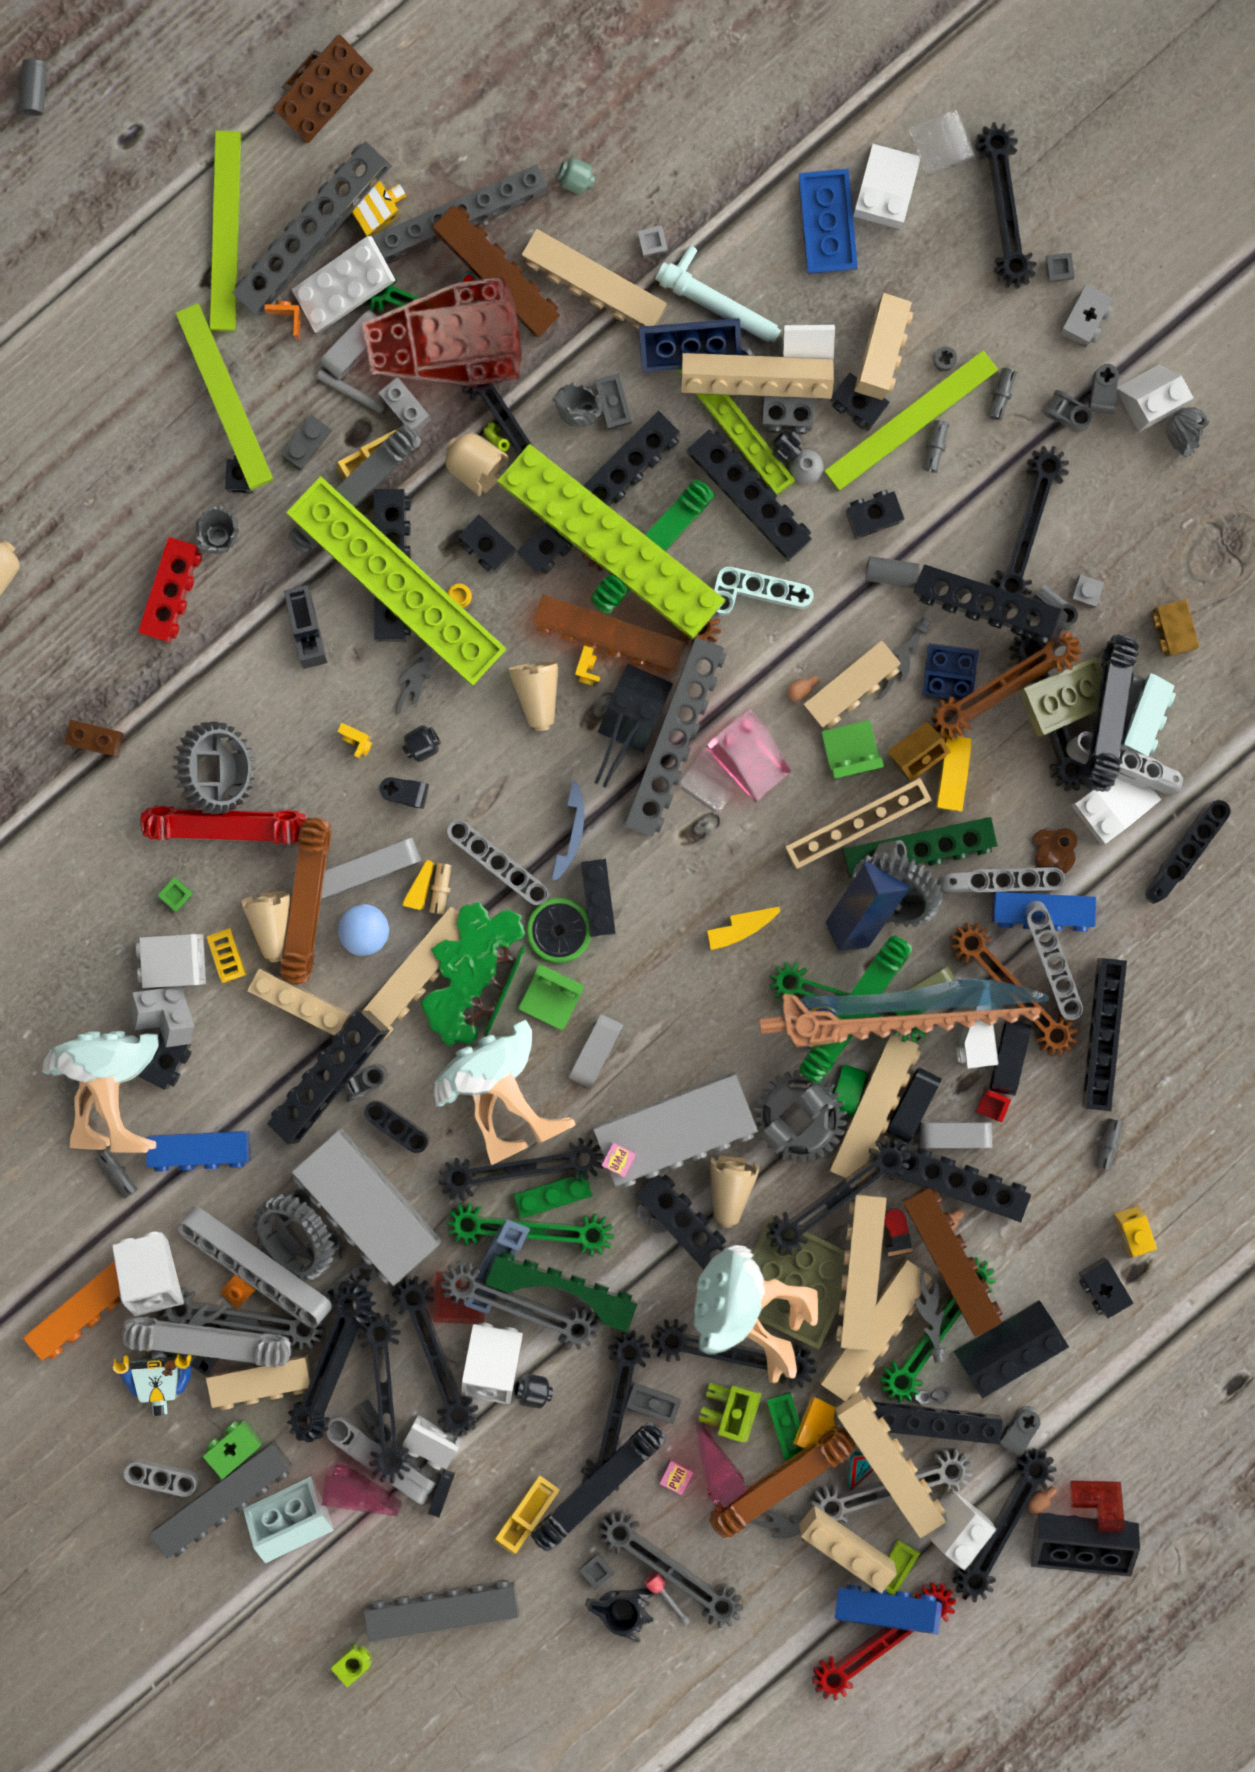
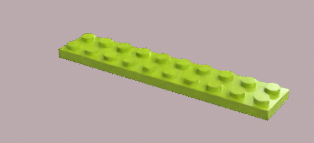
(611, 541)
(396, 581)

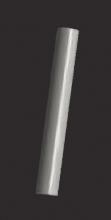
(351, 392)

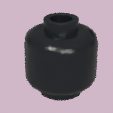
(421, 743)
(533, 1391)

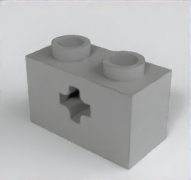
(1076, 326)
(404, 405)

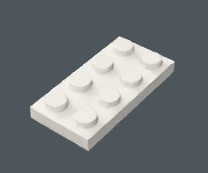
(343, 284)

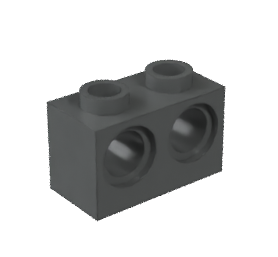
(787, 406)

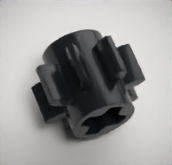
(786, 446)

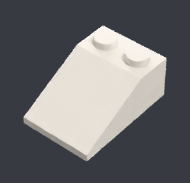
(887, 186)
(1113, 811)
(977, 1044)

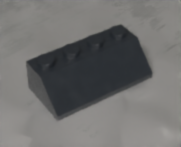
(1011, 1349)
(1078, 1546)

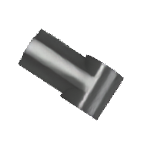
(1049, 597)

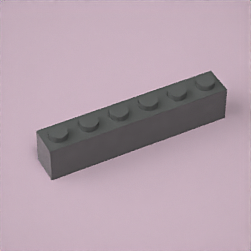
(221, 1499)
(441, 1611)

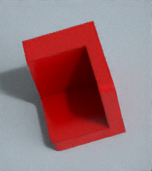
(993, 1105)

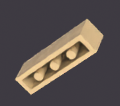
(883, 346)
(852, 684)
(298, 1002)
(257, 1381)
(847, 1549)

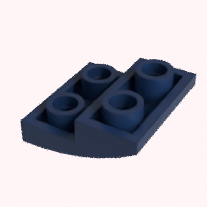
(949, 671)

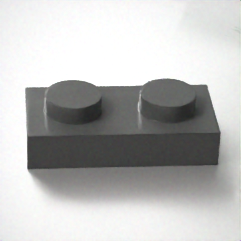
(613, 401)
(306, 442)
(653, 1403)

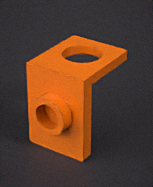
(286, 308)
(237, 1291)

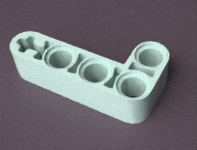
(763, 593)

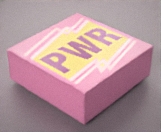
(618, 1159)
(676, 1477)

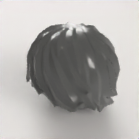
(578, 405)
(1186, 429)
(216, 530)

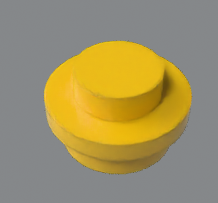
(460, 594)

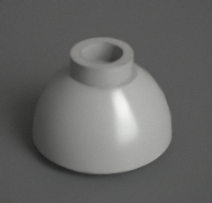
(806, 467)

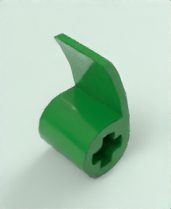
(850, 1086)

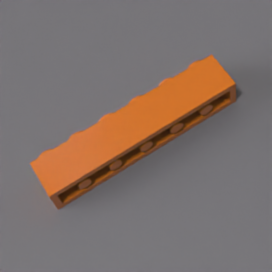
(75, 1313)

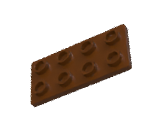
(321, 87)

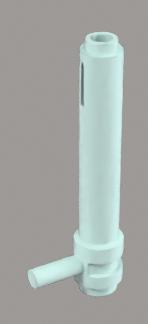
(683, 284)

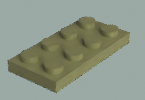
(1063, 697)

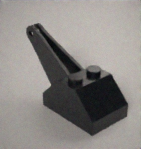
(632, 714)

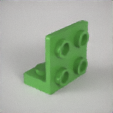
(851, 750)
(551, 997)

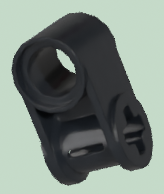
(409, 792)

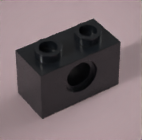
(862, 417)
(864, 525)
(481, 530)
(157, 1073)

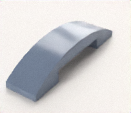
(563, 862)
(507, 1239)

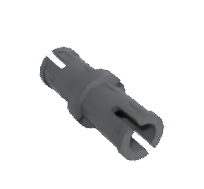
(1001, 393)
(935, 446)
(1109, 1144)
(116, 1173)

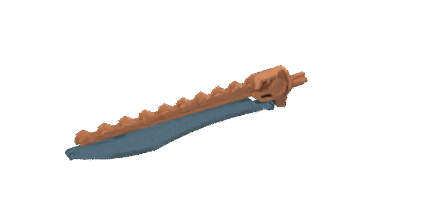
(821, 1027)

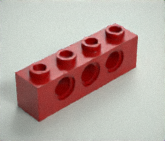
(174, 552)

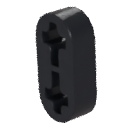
(441, 1493)

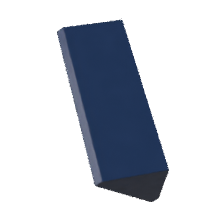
(664, 344)
(865, 907)

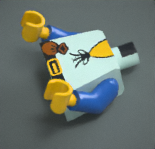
(155, 1379)

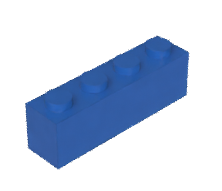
(1063, 910)
(199, 1149)
(888, 1610)

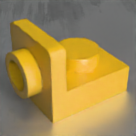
(587, 662)
(352, 735)

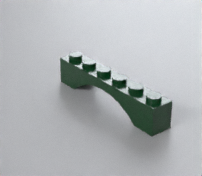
(511, 1275)

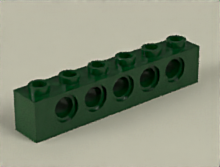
(981, 829)

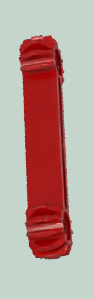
(167, 823)
(878, 1643)

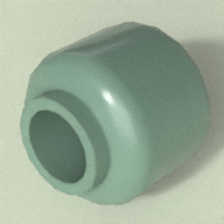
(575, 176)

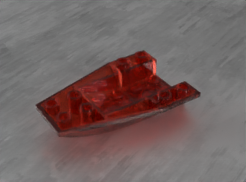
(449, 336)

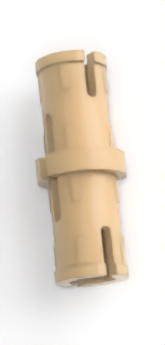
(440, 888)

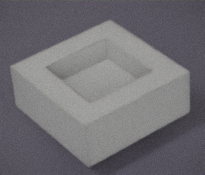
(652, 241)
(1087, 591)

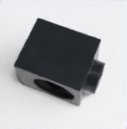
(231, 484)

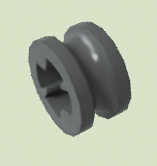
(952, 361)

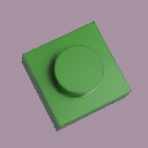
(175, 894)

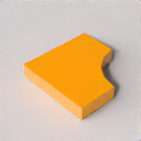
(816, 1420)

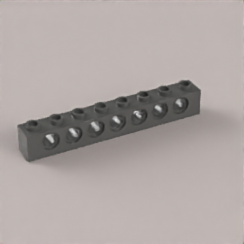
(480, 205)
(325, 225)
(637, 818)

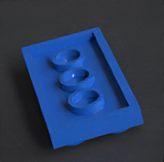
(828, 221)

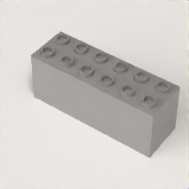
(679, 1128)
(366, 1207)

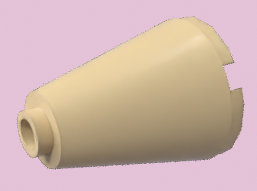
(536, 692)
(269, 922)
(731, 1187)

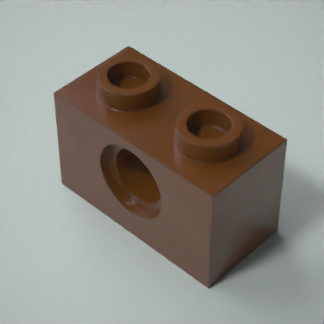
(94, 738)

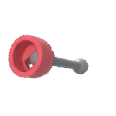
(656, 1584)

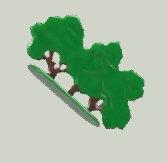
(471, 967)

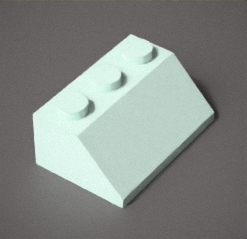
(1148, 715)
(287, 1520)

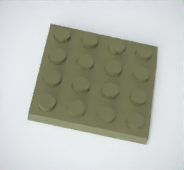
(815, 1266)

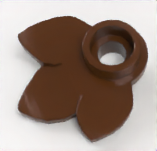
(1052, 851)

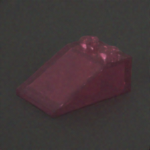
(750, 755)
(722, 1476)
(354, 1491)

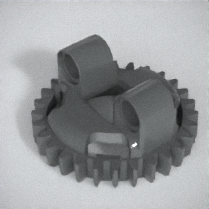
(231, 768)
(924, 894)
(815, 1101)
(285, 1245)

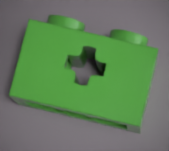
(224, 1461)

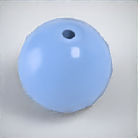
(363, 930)

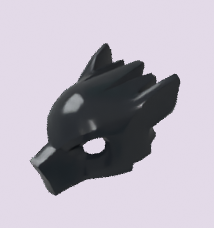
(622, 1611)

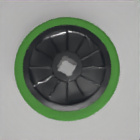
(543, 938)

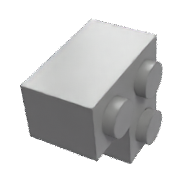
(163, 1009)

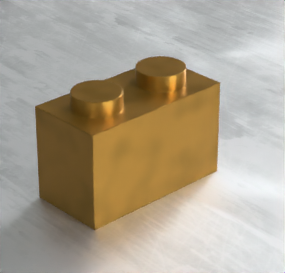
(1175, 628)
(918, 751)

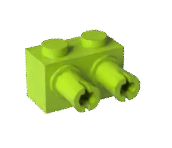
(739, 1411)

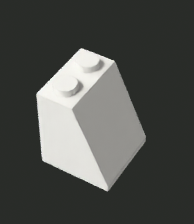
(1154, 396)
(171, 960)
(147, 1274)
(491, 1363)
(964, 1529)

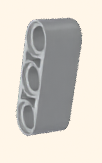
(348, 349)
(595, 1051)
(956, 1134)
(149, 1479)

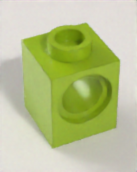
(347, 1674)

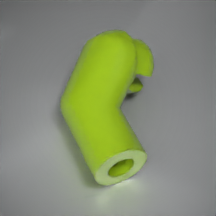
(491, 434)

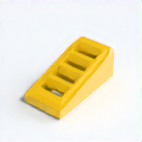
(418, 892)
(235, 952)

